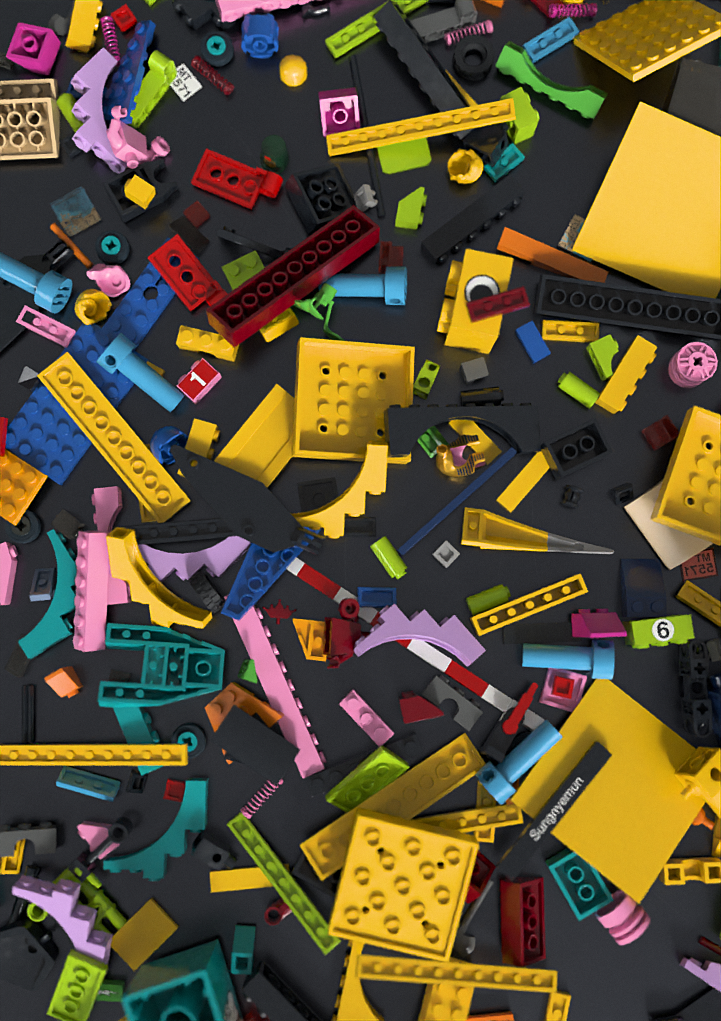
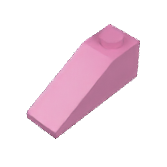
(8, 566)

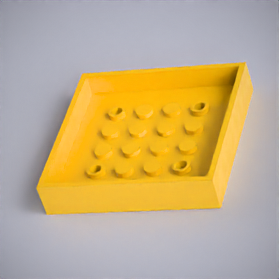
(349, 398)
(696, 475)
(402, 885)

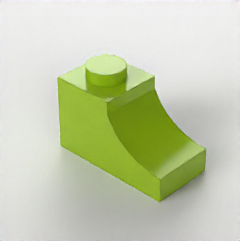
(601, 354)

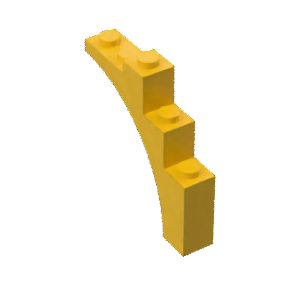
(352, 501)
(145, 588)

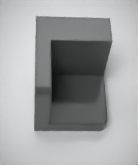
(473, 370)

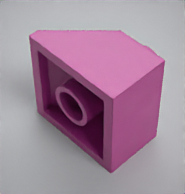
(34, 48)
(339, 110)
(596, 624)

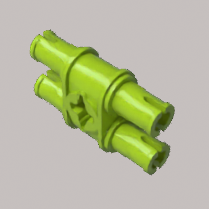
(106, 909)

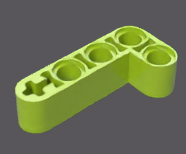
(153, 86)

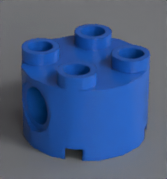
(259, 35)

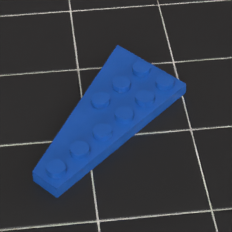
(130, 73)
(257, 575)

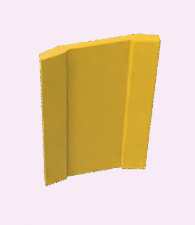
(264, 440)

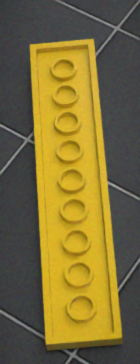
(114, 438)
(401, 798)

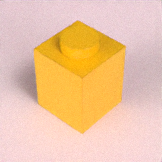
(139, 191)

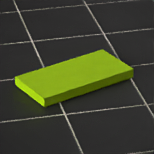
(367, 779)
(77, 987)

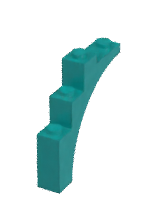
(53, 626)
(174, 842)

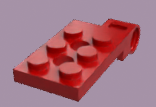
(250, 181)
(201, 286)

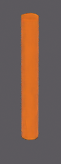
(77, 252)

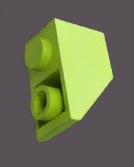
(409, 210)

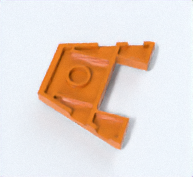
(243, 699)

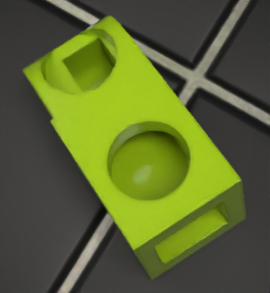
(425, 379)

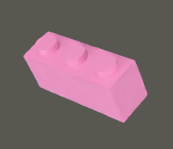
(366, 717)

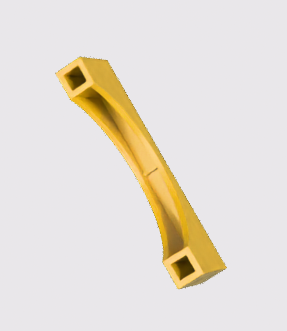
(353, 1002)

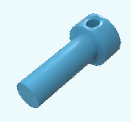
(389, 285)
(49, 290)
(120, 357)
(597, 658)
(499, 778)

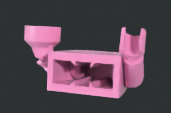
(130, 144)

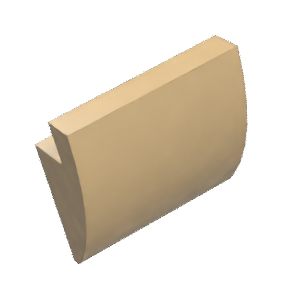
(29, 119)
(670, 544)

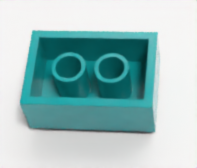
(579, 883)

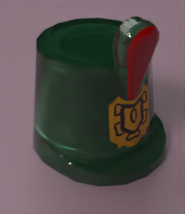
(274, 154)

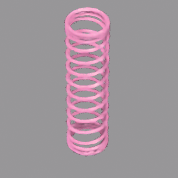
(489, 27)
(246, 813)

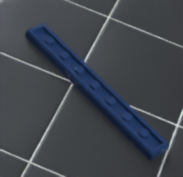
(457, 501)

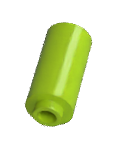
(65, 103)
(578, 389)
(389, 557)
(488, 599)

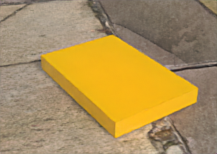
(143, 934)

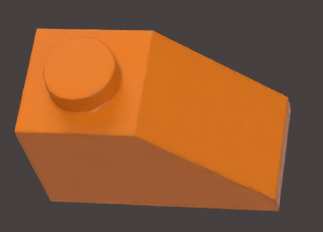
(64, 682)

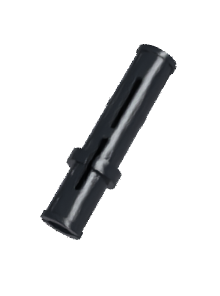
(21, 903)

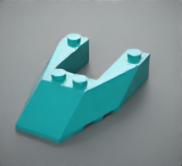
(172, 667)

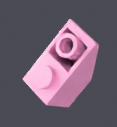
(95, 834)

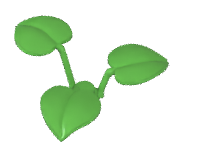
(322, 297)

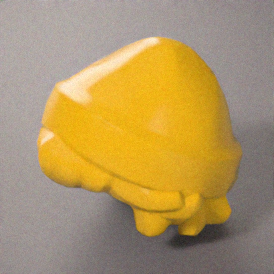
(465, 166)
(92, 306)

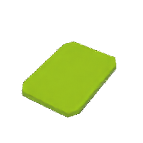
(404, 155)

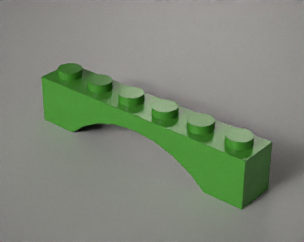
(585, 99)

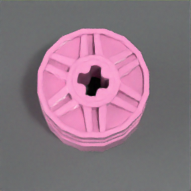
(684, 372)
(623, 918)

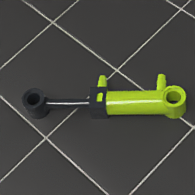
(84, 865)

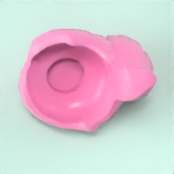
(110, 279)

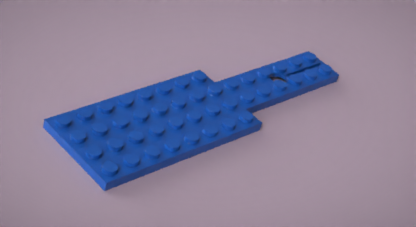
(42, 428)

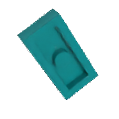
(508, 160)

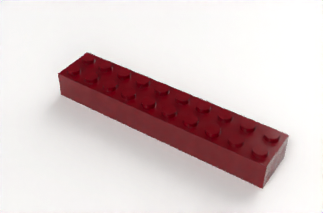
(293, 276)

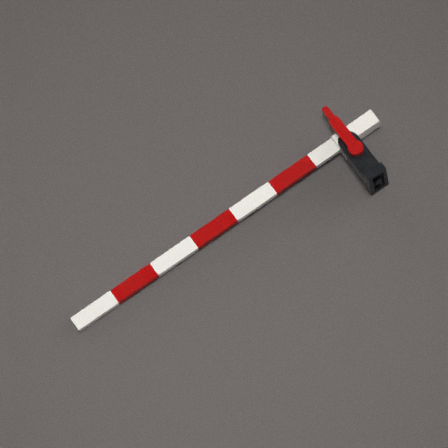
(514, 713)

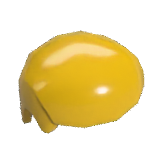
(293, 70)

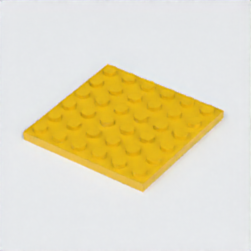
(650, 35)

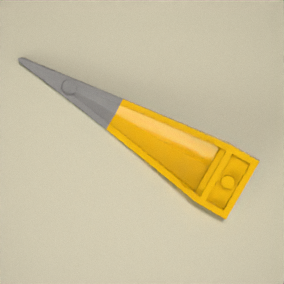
(496, 532)

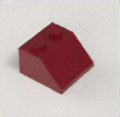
(417, 708)

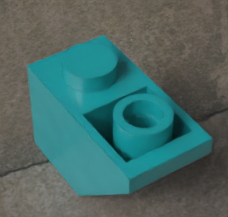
(243, 950)

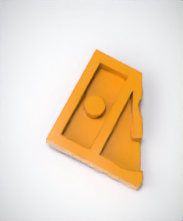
(311, 638)

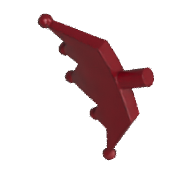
(279, 612)

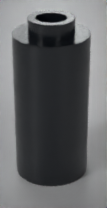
(482, 396)

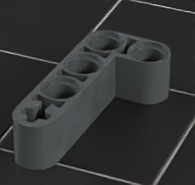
(449, 20)

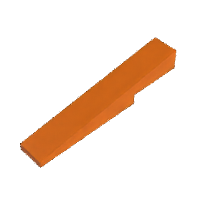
(549, 257)

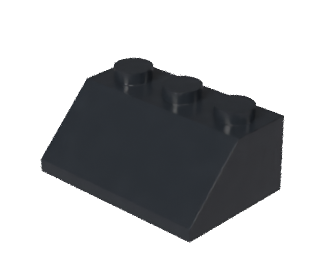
(306, 872)

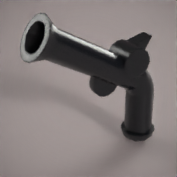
(307, 9)

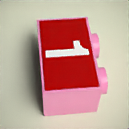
(198, 380)

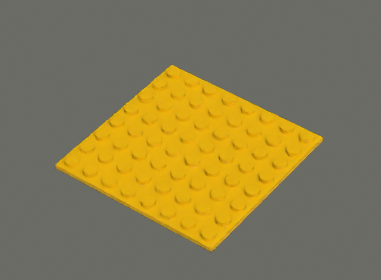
(660, 206)
(633, 806)

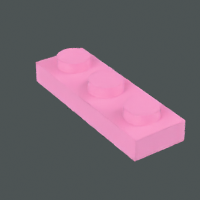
(48, 327)

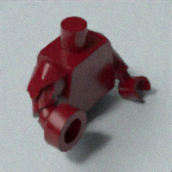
(342, 633)

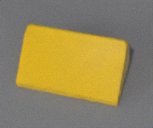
(279, 325)
(12, 864)

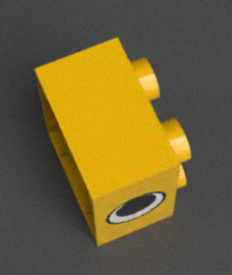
(469, 280)

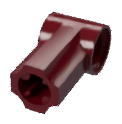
(283, 909)

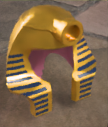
(450, 459)

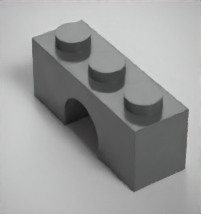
(466, 713)
(42, 836)

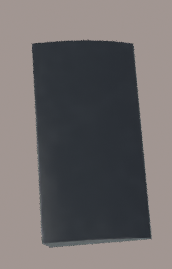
(255, 745)

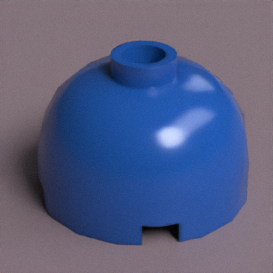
(163, 440)

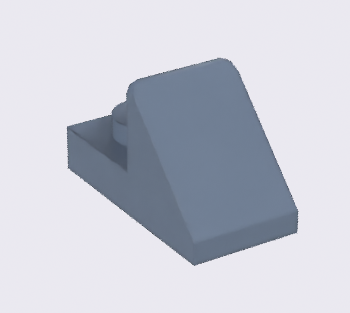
(43, 584)

